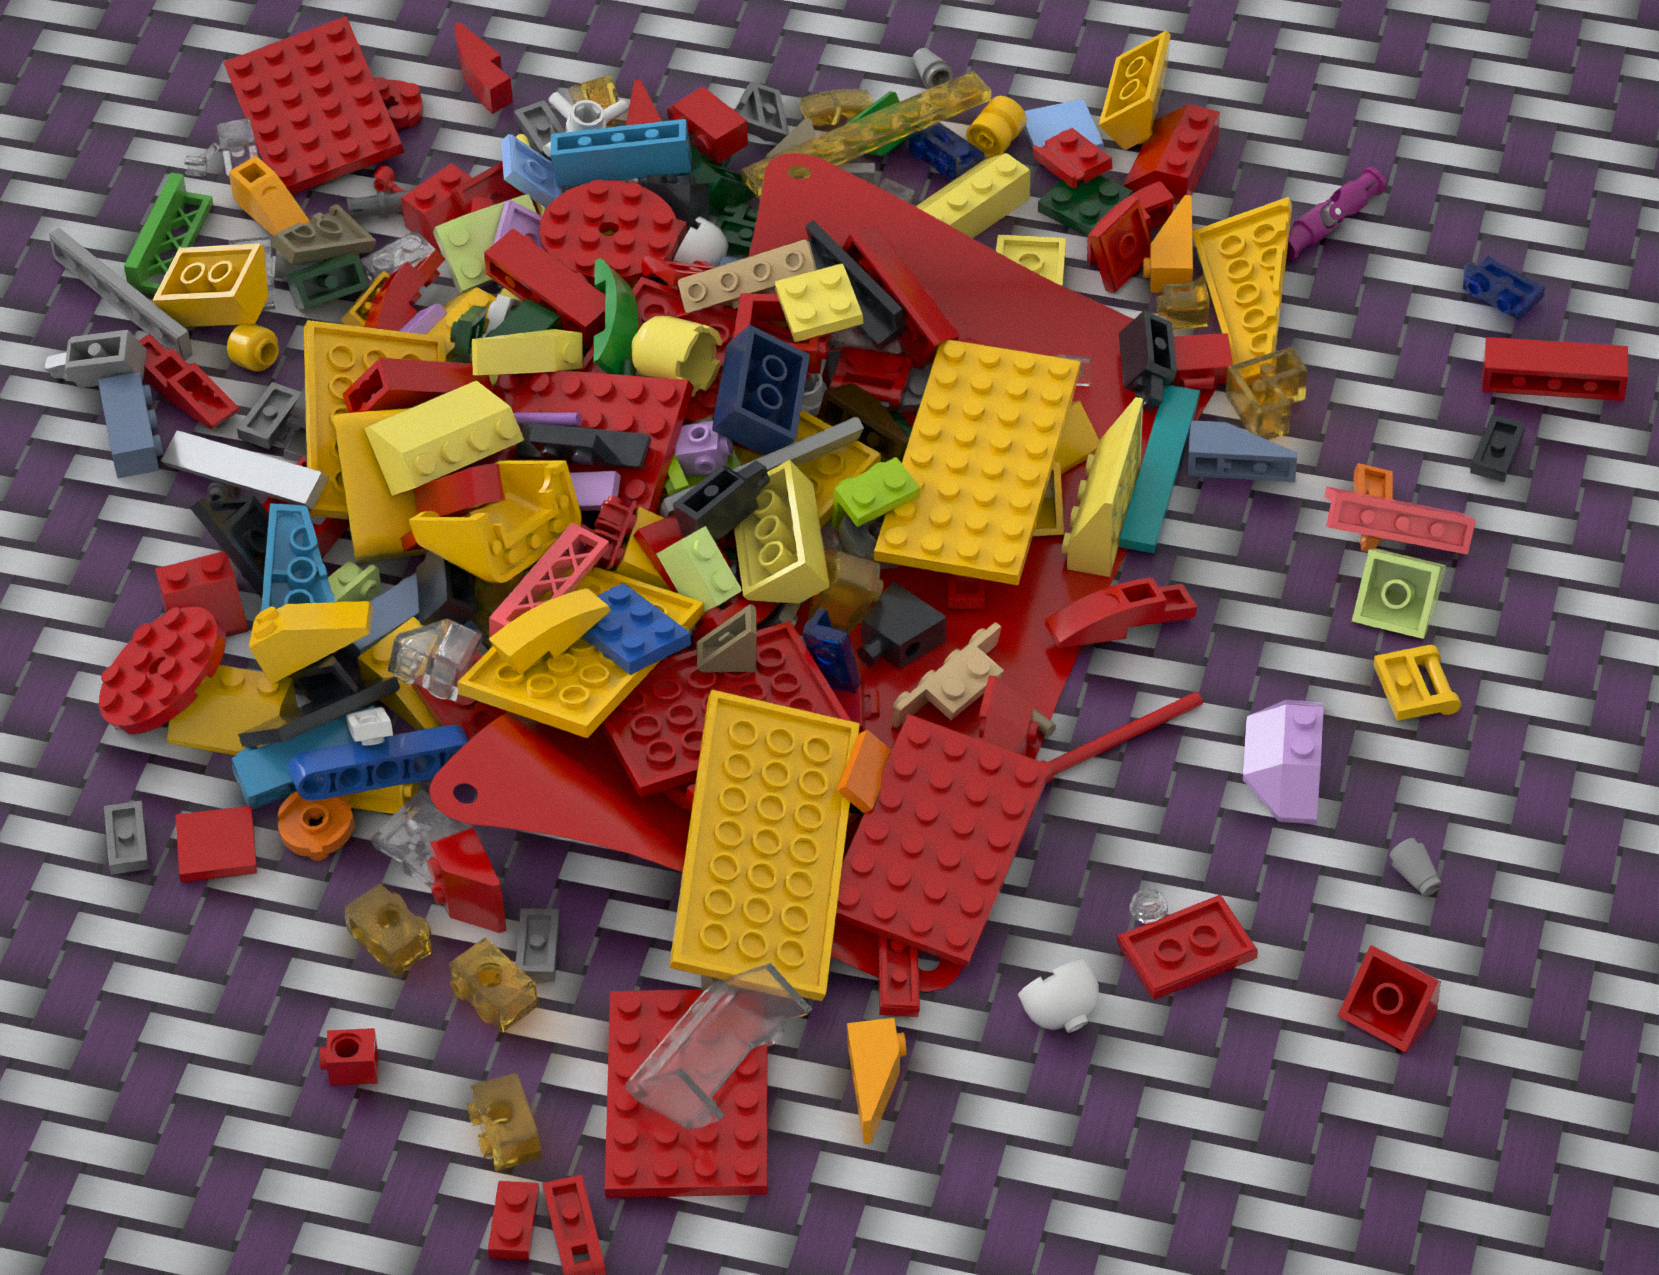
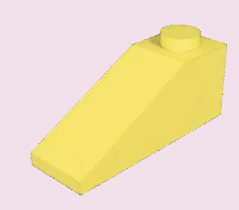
(527, 352)

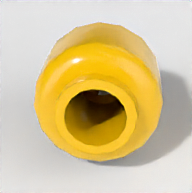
(252, 347)

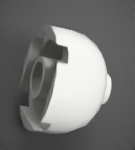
(703, 244)
(1063, 997)

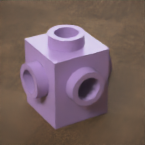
(701, 449)

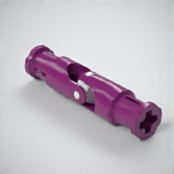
(1344, 202)

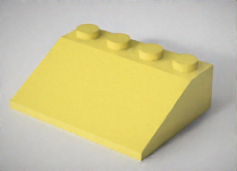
(1105, 496)

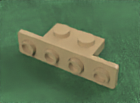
(748, 275)
(957, 682)

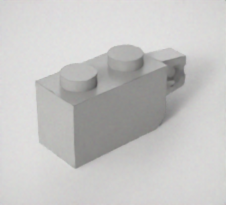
(98, 357)

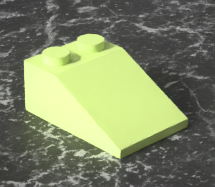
(466, 240)

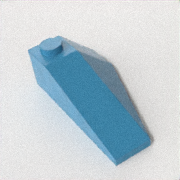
(293, 560)

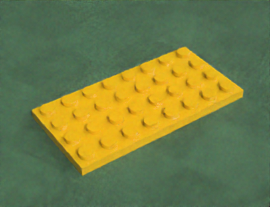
(980, 461)
(764, 843)

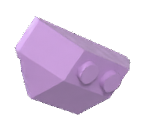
(1285, 759)

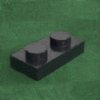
(1498, 448)

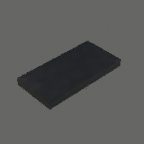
(317, 713)

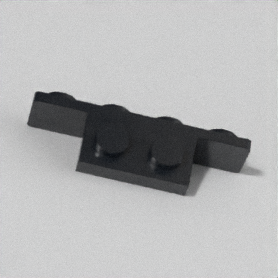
(583, 446)

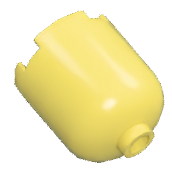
(677, 350)

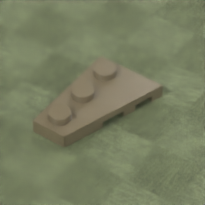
(323, 238)

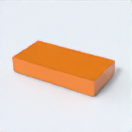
(863, 772)

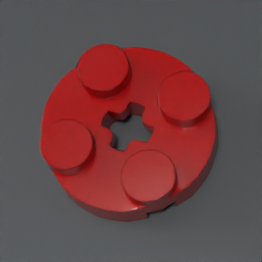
(405, 97)

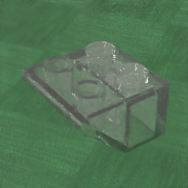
(435, 657)

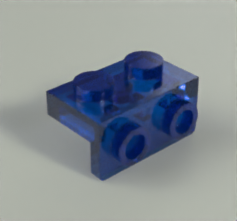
(1502, 287)
(832, 652)

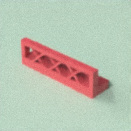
(1399, 520)
(547, 574)

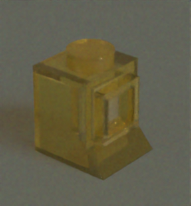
(1184, 304)

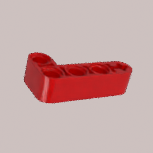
(461, 492)

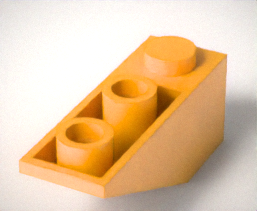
(264, 196)

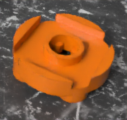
(315, 840)

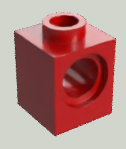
(363, 1056)

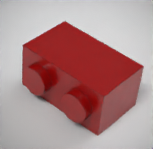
(712, 125)

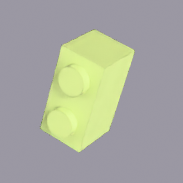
(699, 569)

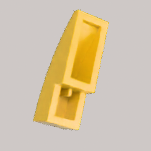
(548, 628)

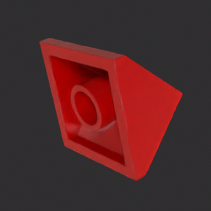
(1391, 999)

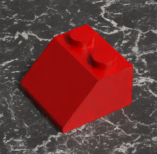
(432, 203)
(205, 584)
(466, 881)

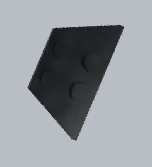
(240, 531)

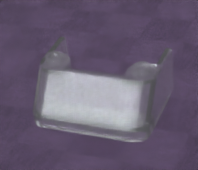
(712, 1043)

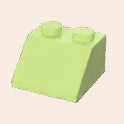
(1398, 593)

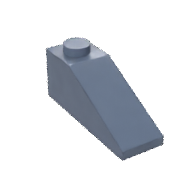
(1234, 453)

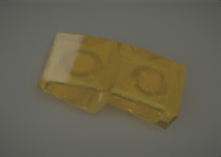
(829, 105)

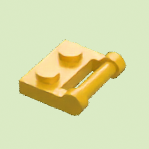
(1406, 687)

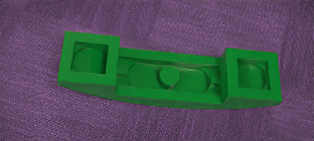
(621, 320)

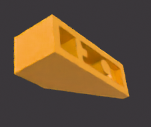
(1172, 250)
(875, 1067)

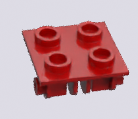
(612, 524)

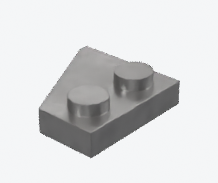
(763, 112)

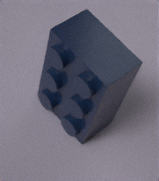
(760, 391)

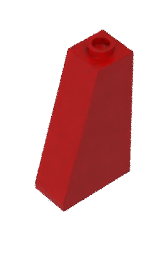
(407, 383)

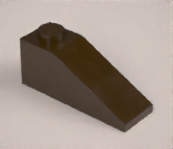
(879, 430)

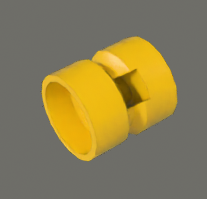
(997, 126)

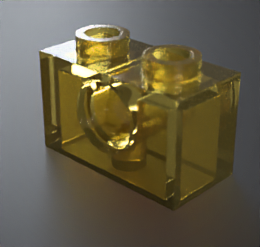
(388, 929)
(493, 985)
(509, 1142)

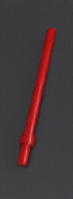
(1123, 734)

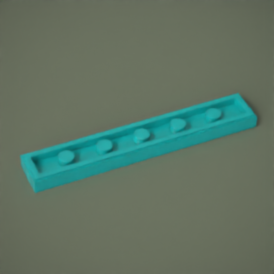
(1159, 469)

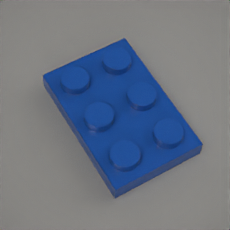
(635, 631)

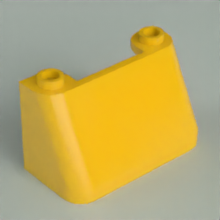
(373, 513)
(510, 534)

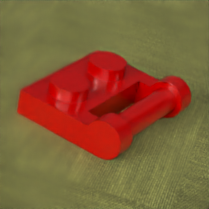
(672, 271)
(875, 372)

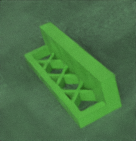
(163, 219)

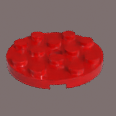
(637, 216)
(161, 669)

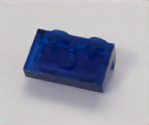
(944, 150)

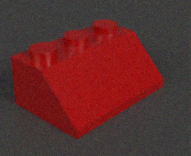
(1176, 151)

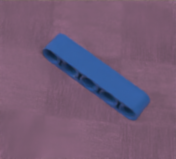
(363, 768)

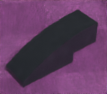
(323, 680)

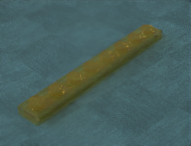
(881, 127)

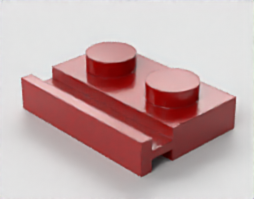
(1072, 157)

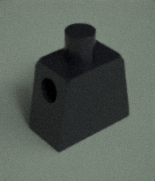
(900, 628)

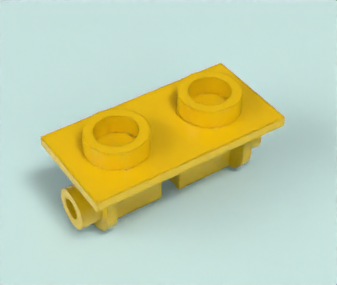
(384, 799)

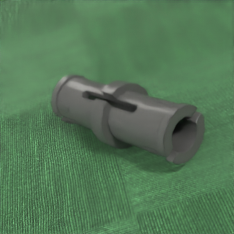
(376, 205)

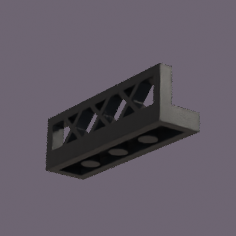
(881, 314)

